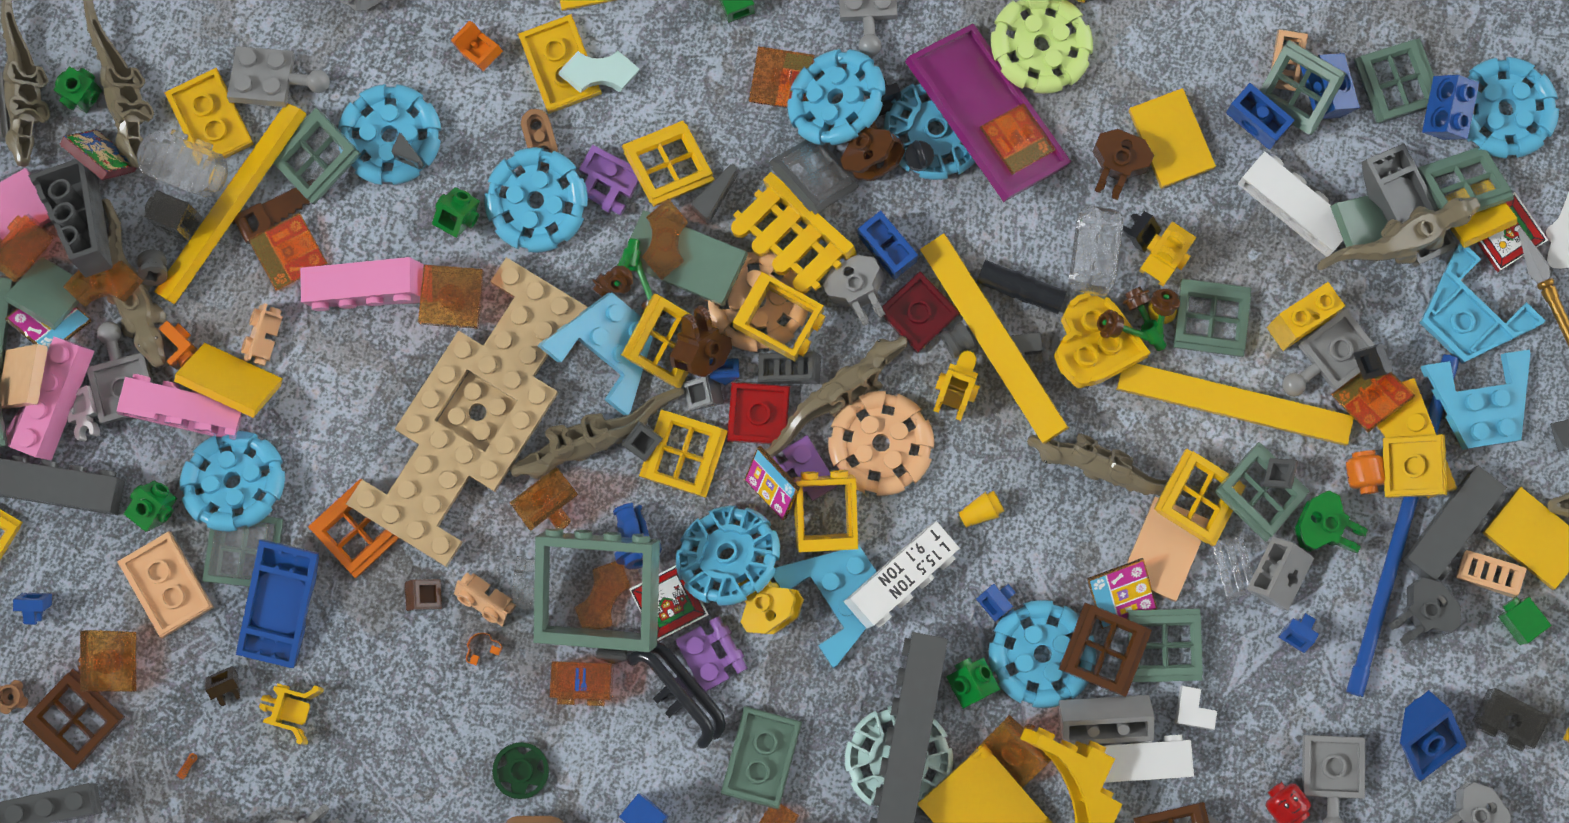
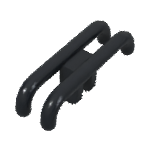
(684, 688)

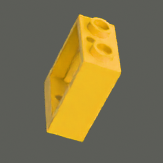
(752, 303)
(1305, 316)
(827, 542)

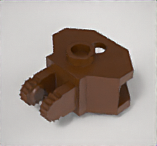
(870, 149)
(1119, 161)
(699, 343)

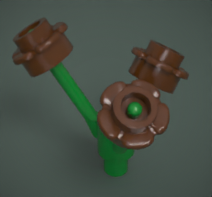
(620, 276)
(1163, 303)

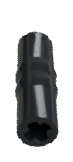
(1021, 286)

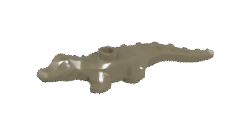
(21, 89)
(120, 89)
(1407, 238)
(138, 311)
(842, 389)
(587, 438)
(1102, 464)

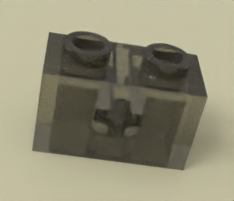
(172, 215)
(1528, 720)

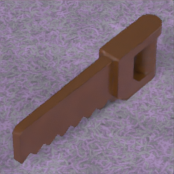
(270, 212)

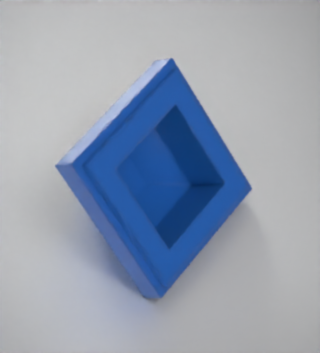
(727, 372)

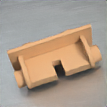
(263, 323)
(472, 591)

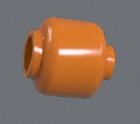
(1365, 471)

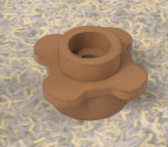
(19, 699)

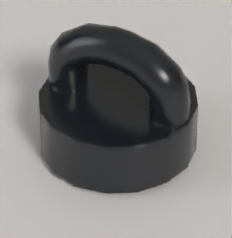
(919, 156)

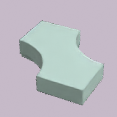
(611, 71)

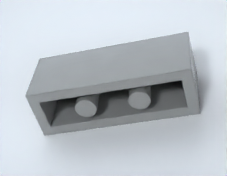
(1107, 719)

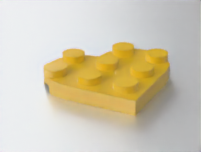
(1087, 356)

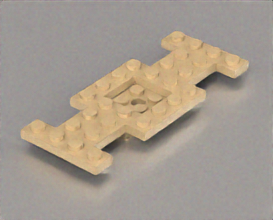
(457, 446)

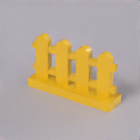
(787, 220)

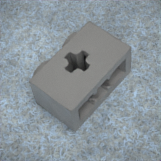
(1280, 573)

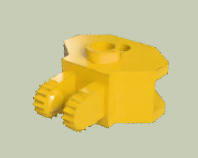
(1168, 253)
(958, 384)
(762, 607)

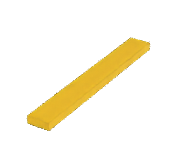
(230, 202)
(994, 339)
(1236, 403)

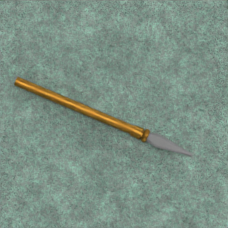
(1540, 272)

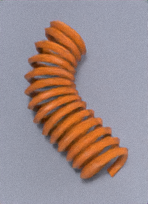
(187, 764)

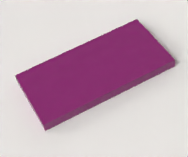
(972, 91)

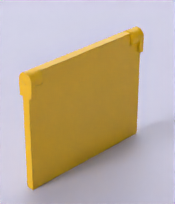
(980, 793)

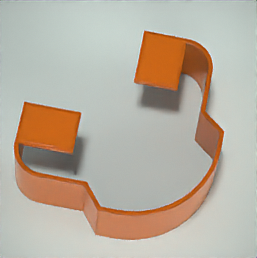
(474, 659)

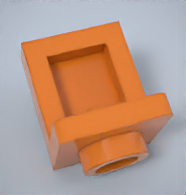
(476, 46)
(179, 337)

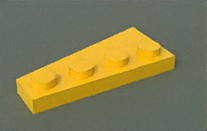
(1413, 421)

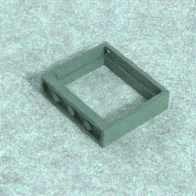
(597, 638)

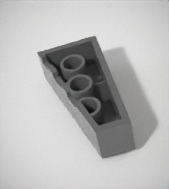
(77, 212)

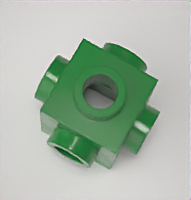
(77, 89)
(456, 212)
(150, 505)
(972, 681)

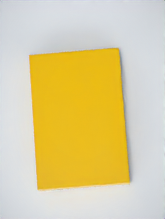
(547, 51)
(208, 115)
(1173, 138)
(228, 380)
(1532, 537)

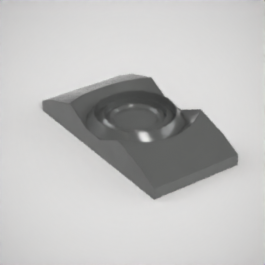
(1398, 189)

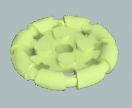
(1057, 35)

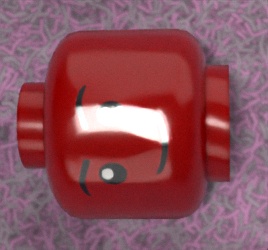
(1288, 803)

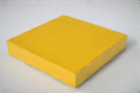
(1485, 224)
(1415, 466)

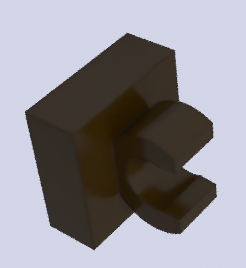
(222, 683)

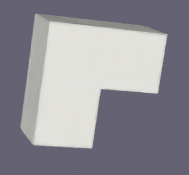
(1190, 714)

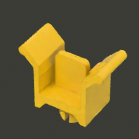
(289, 709)

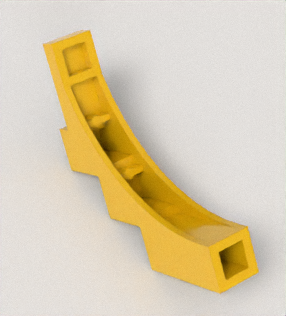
(1084, 773)

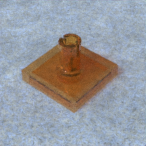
(450, 296)
(545, 501)
(107, 661)
(1016, 755)

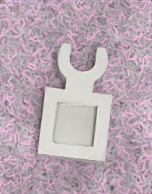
(83, 413)

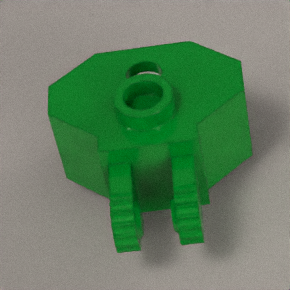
(1328, 526)

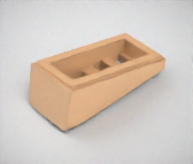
(1283, 35)
(1487, 583)

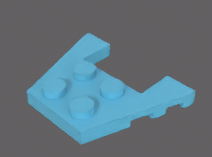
(1464, 320)
(605, 331)
(1487, 413)
(836, 578)

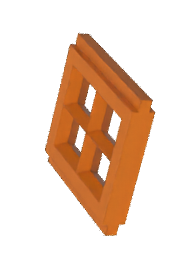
(367, 555)

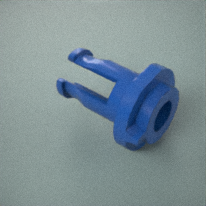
(628, 523)

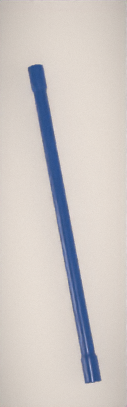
(1361, 670)

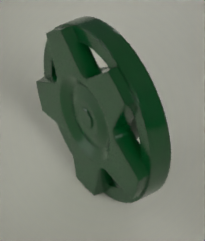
(520, 770)

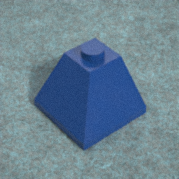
(1429, 735)

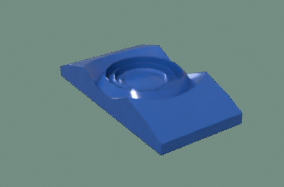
(277, 603)

